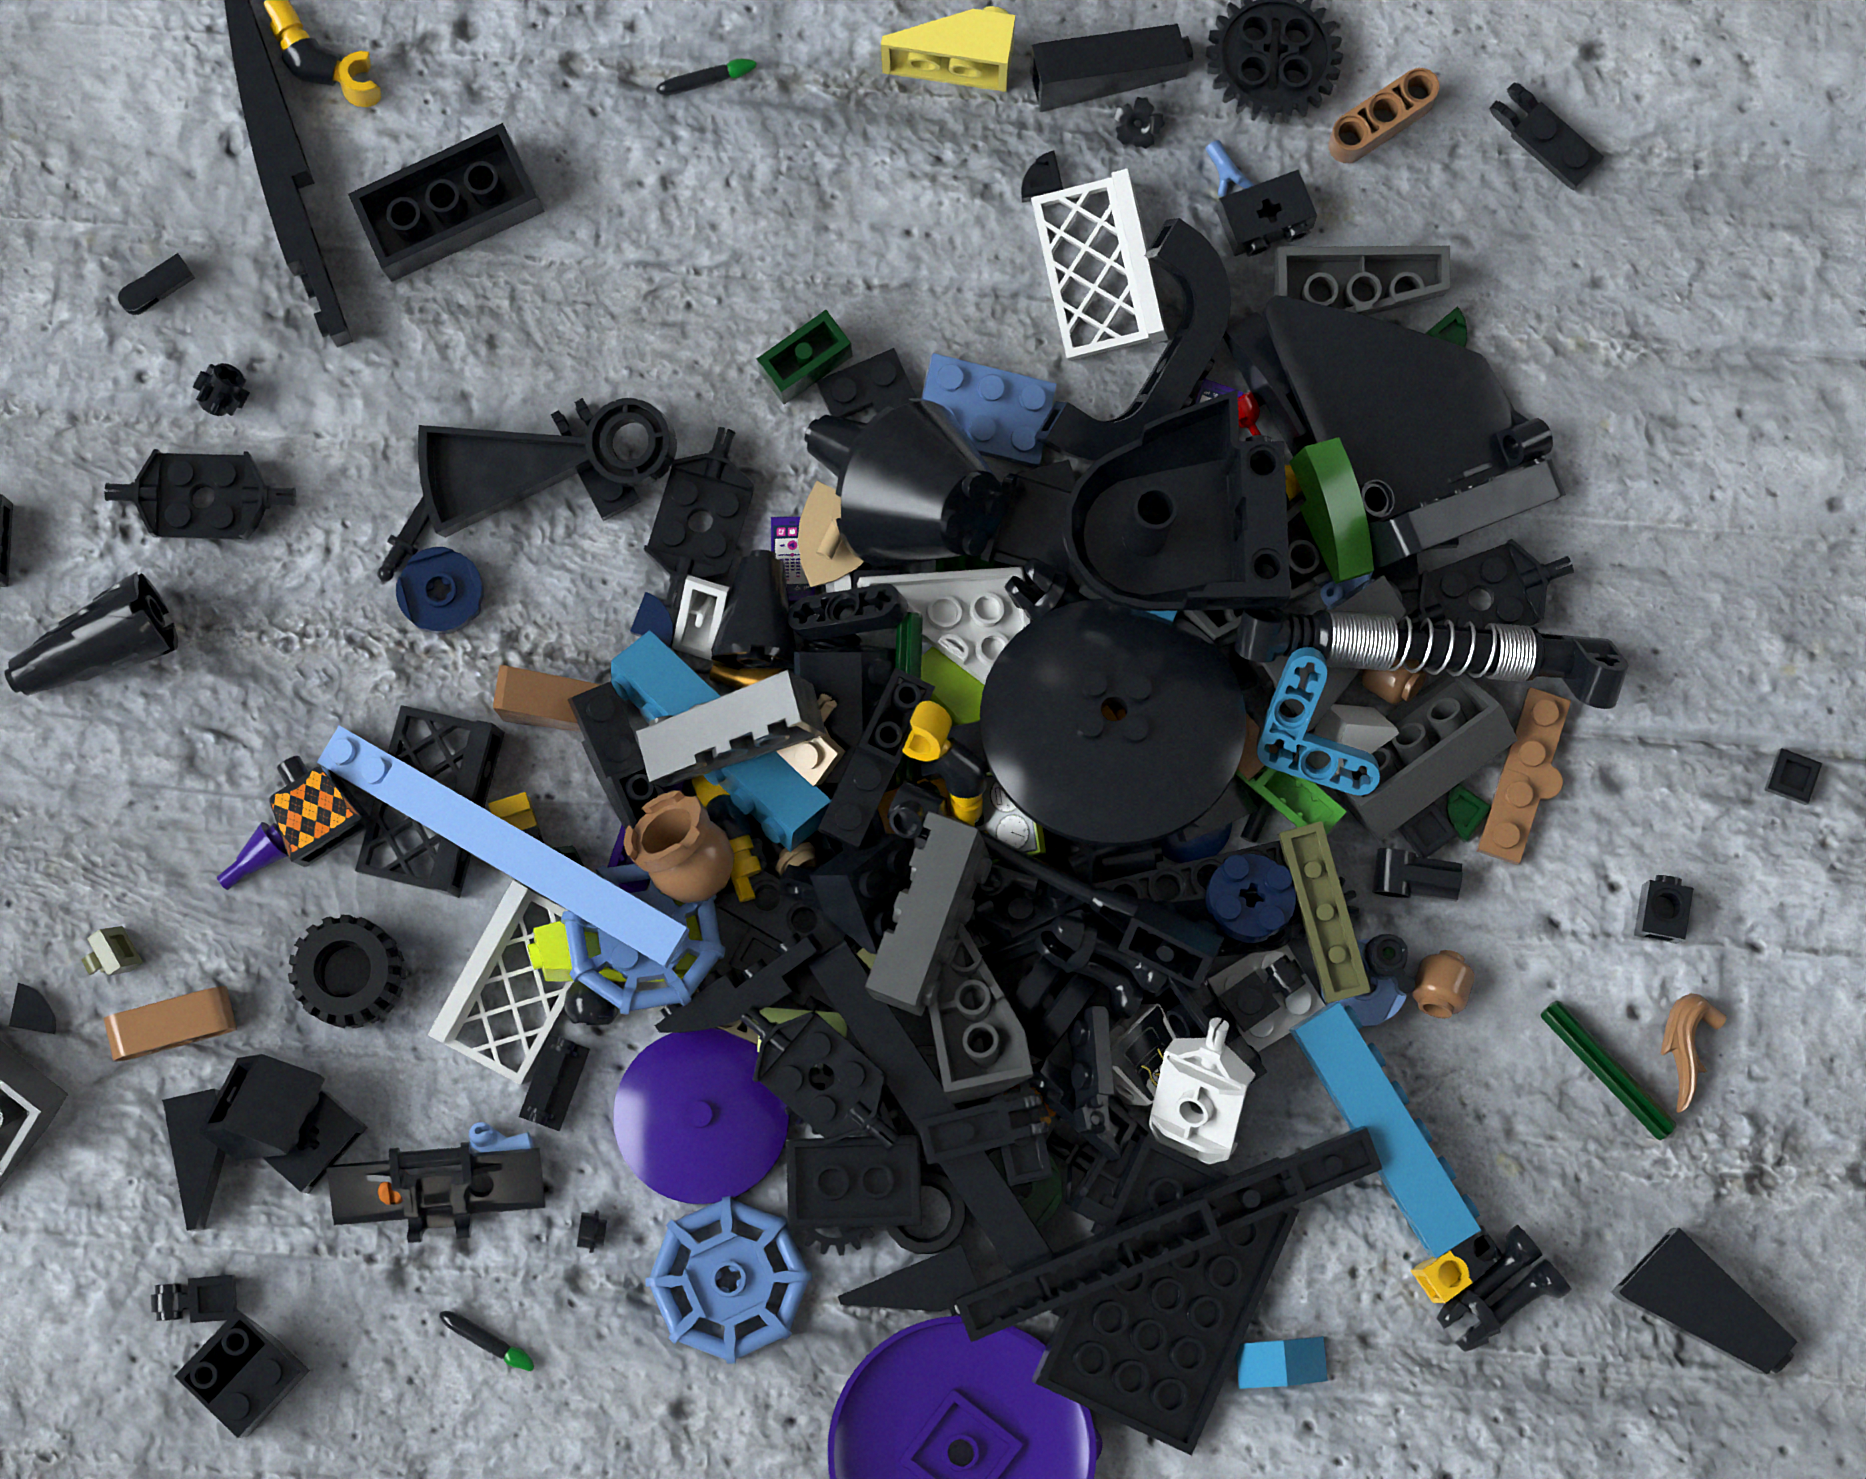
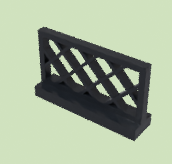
(472, 782)

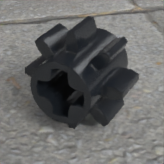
(221, 389)

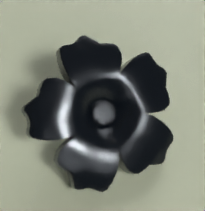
(1138, 123)

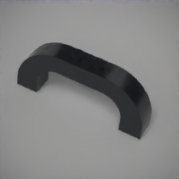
(1184, 361)

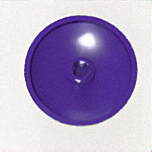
(697, 1118)

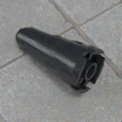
(108, 634)

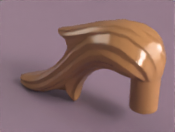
(1680, 1040)

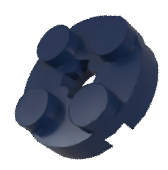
(419, 577)
(1270, 882)

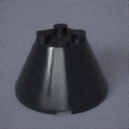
(916, 489)

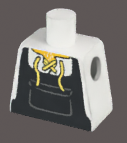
(1138, 1053)

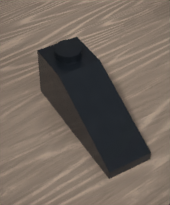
(195, 1157)
(922, 1286)

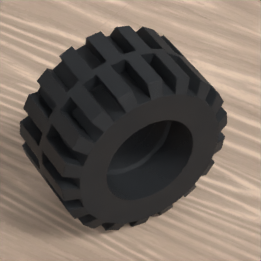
(316, 951)

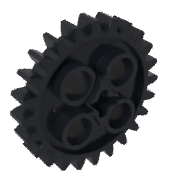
(1236, 52)

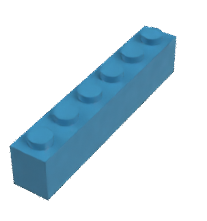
(761, 786)
(1367, 1098)

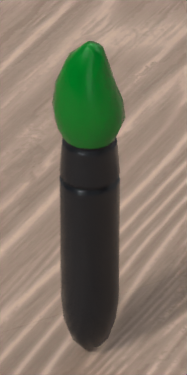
(686, 82)
(512, 1356)

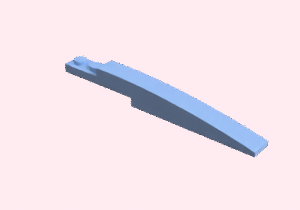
(504, 846)

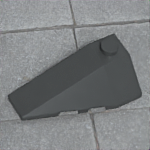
(975, 1029)

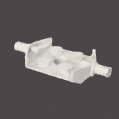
(1212, 1078)

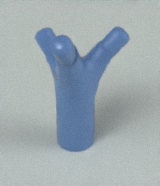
(1226, 168)

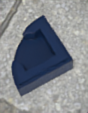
(653, 617)

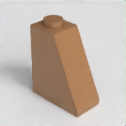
(537, 698)

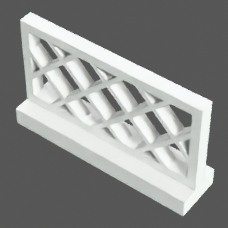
(1137, 267)
(477, 974)

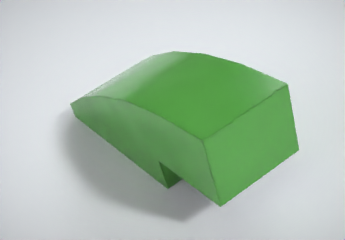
(1334, 509)

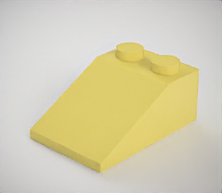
(958, 49)

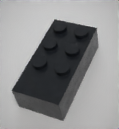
(446, 202)

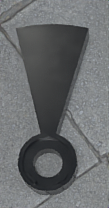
(484, 471)

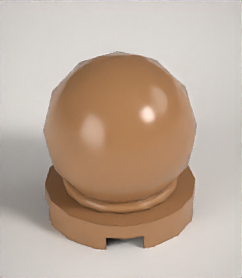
(681, 848)

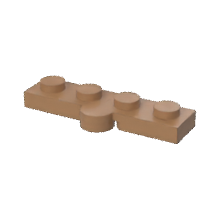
(1525, 776)

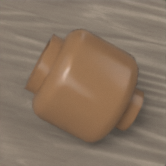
(1397, 684)
(1443, 984)

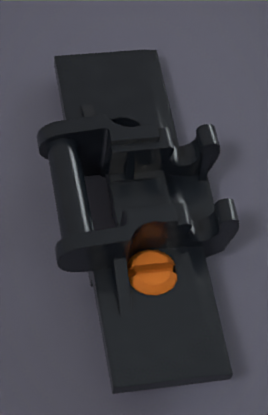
(435, 1200)

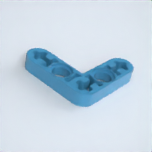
(1294, 732)

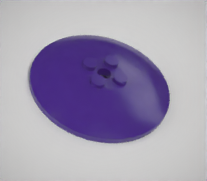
(941, 1388)

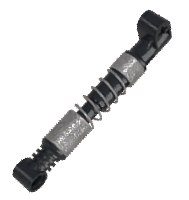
(1373, 641)

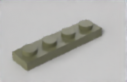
(1324, 912)

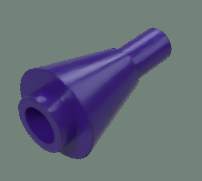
(260, 851)

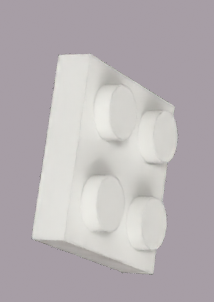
(1293, 1008)

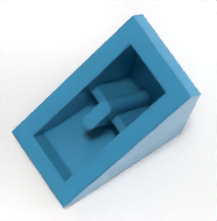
(1281, 1362)

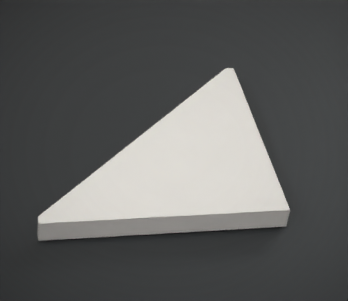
(962, 612)

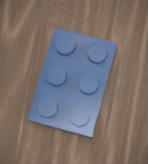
(993, 406)

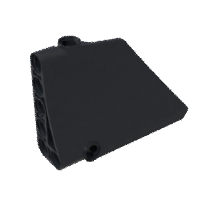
(1419, 424)

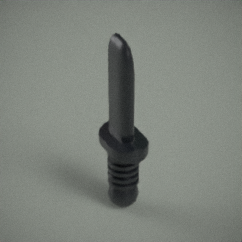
(404, 542)

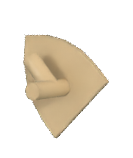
(819, 541)

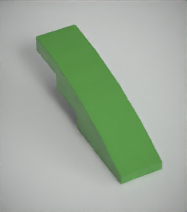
(1295, 798)

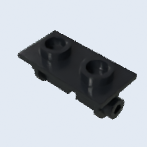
(554, 1082)

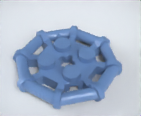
(636, 966)
(719, 1303)

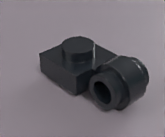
(1253, 1000)
(208, 1299)

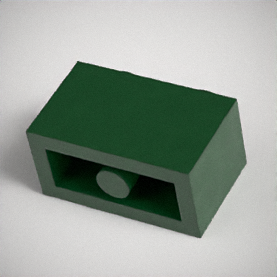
(804, 357)

